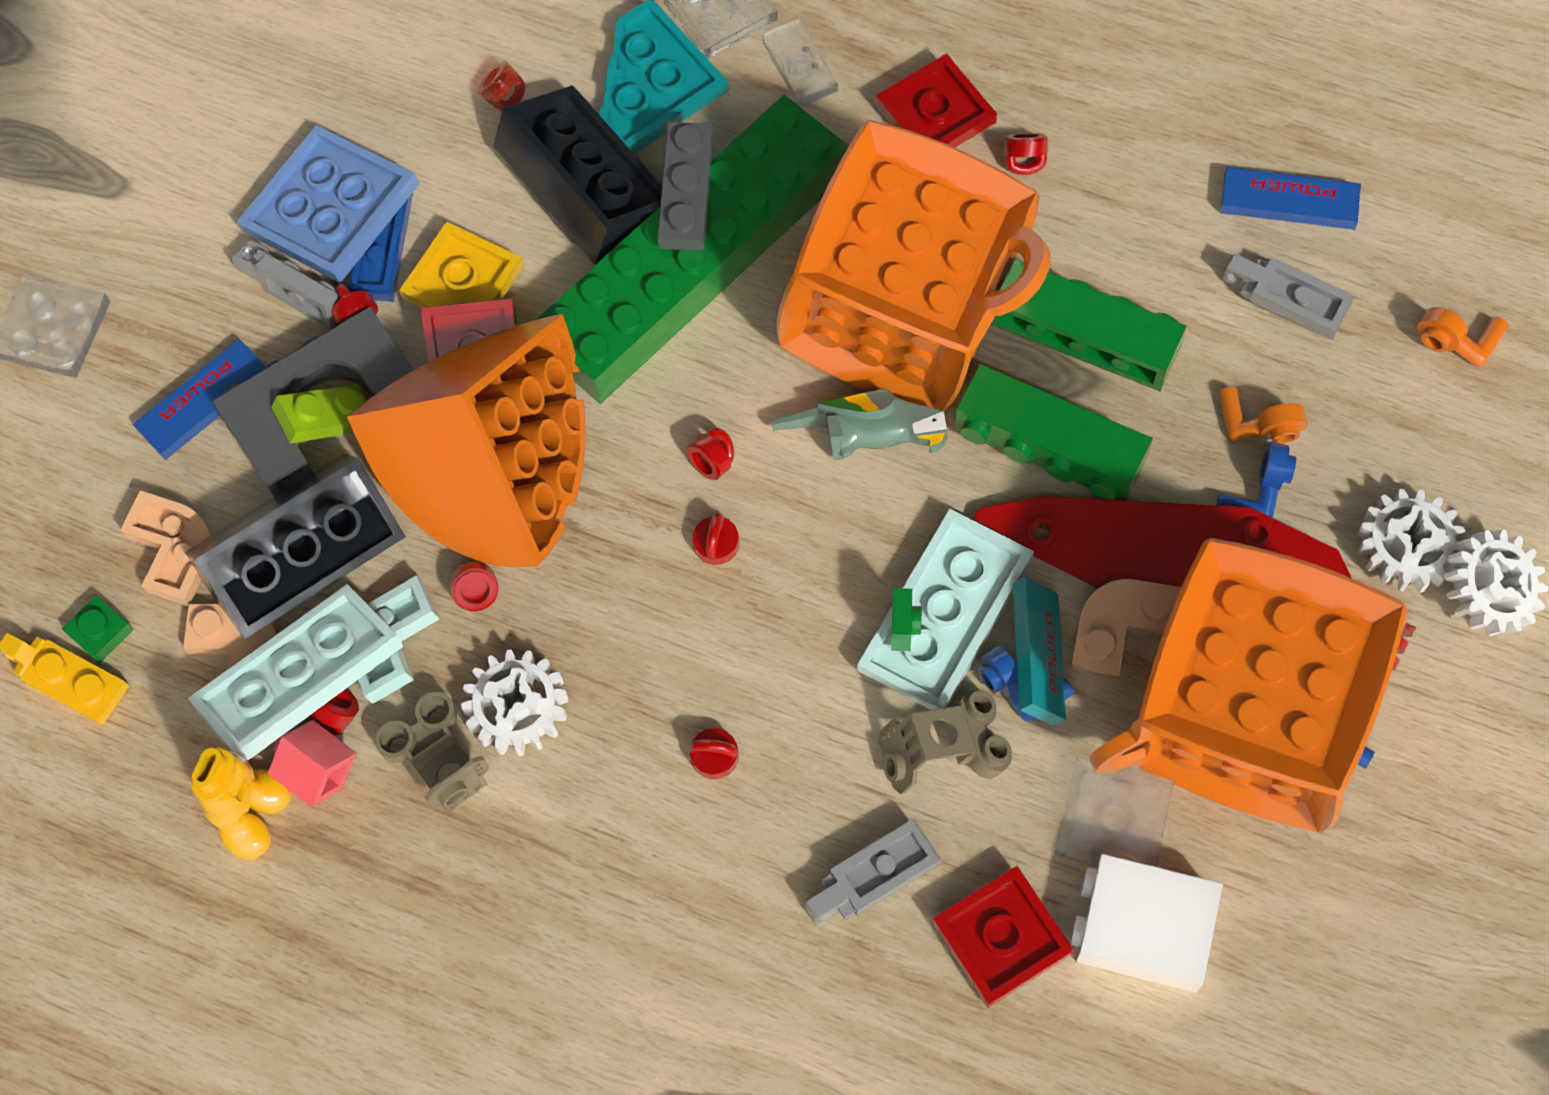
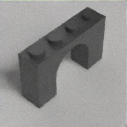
(353, 351)

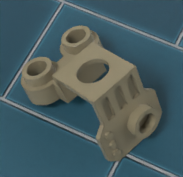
(910, 744)
(431, 747)

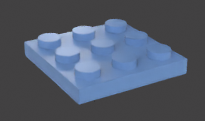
(328, 203)

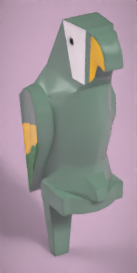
(871, 422)

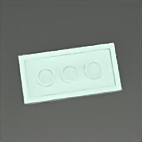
(962, 592)
(295, 673)

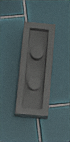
(686, 186)

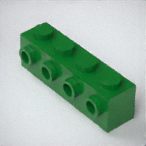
(1096, 328)
(1052, 434)

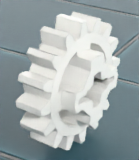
(1391, 545)
(1496, 582)
(504, 684)

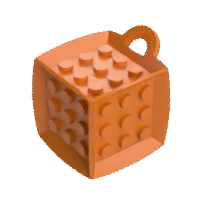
(909, 265)
(1264, 685)

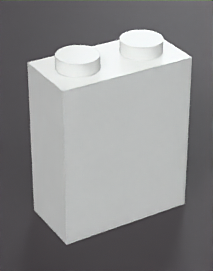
(1147, 922)

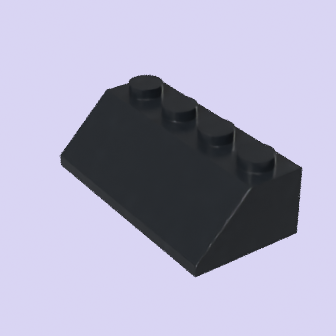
(578, 169)
(295, 544)

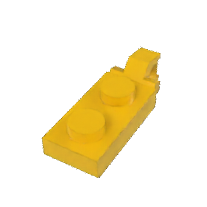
(65, 677)

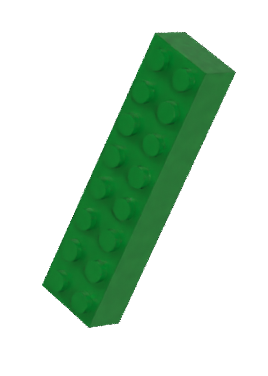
(648, 294)

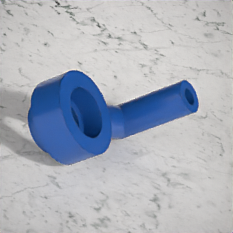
(1275, 469)
(1001, 675)

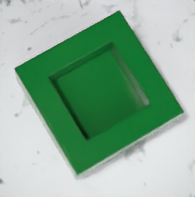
(905, 619)
(97, 629)

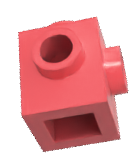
(311, 763)

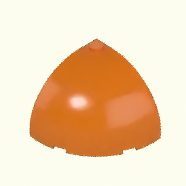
(484, 443)

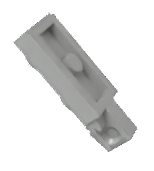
(288, 283)
(1290, 293)
(874, 873)

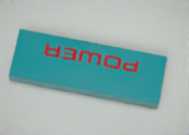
(1039, 652)

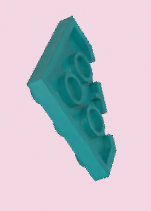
(655, 77)

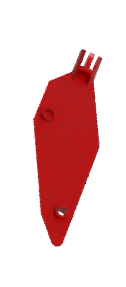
(1147, 540)

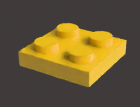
(460, 271)

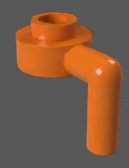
(1447, 331)
(1279, 423)

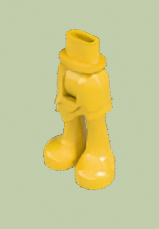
(228, 791)

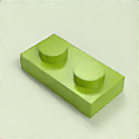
(317, 412)

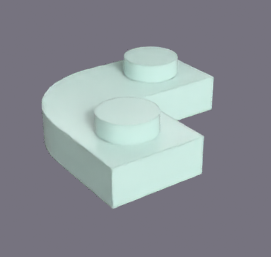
(406, 612)

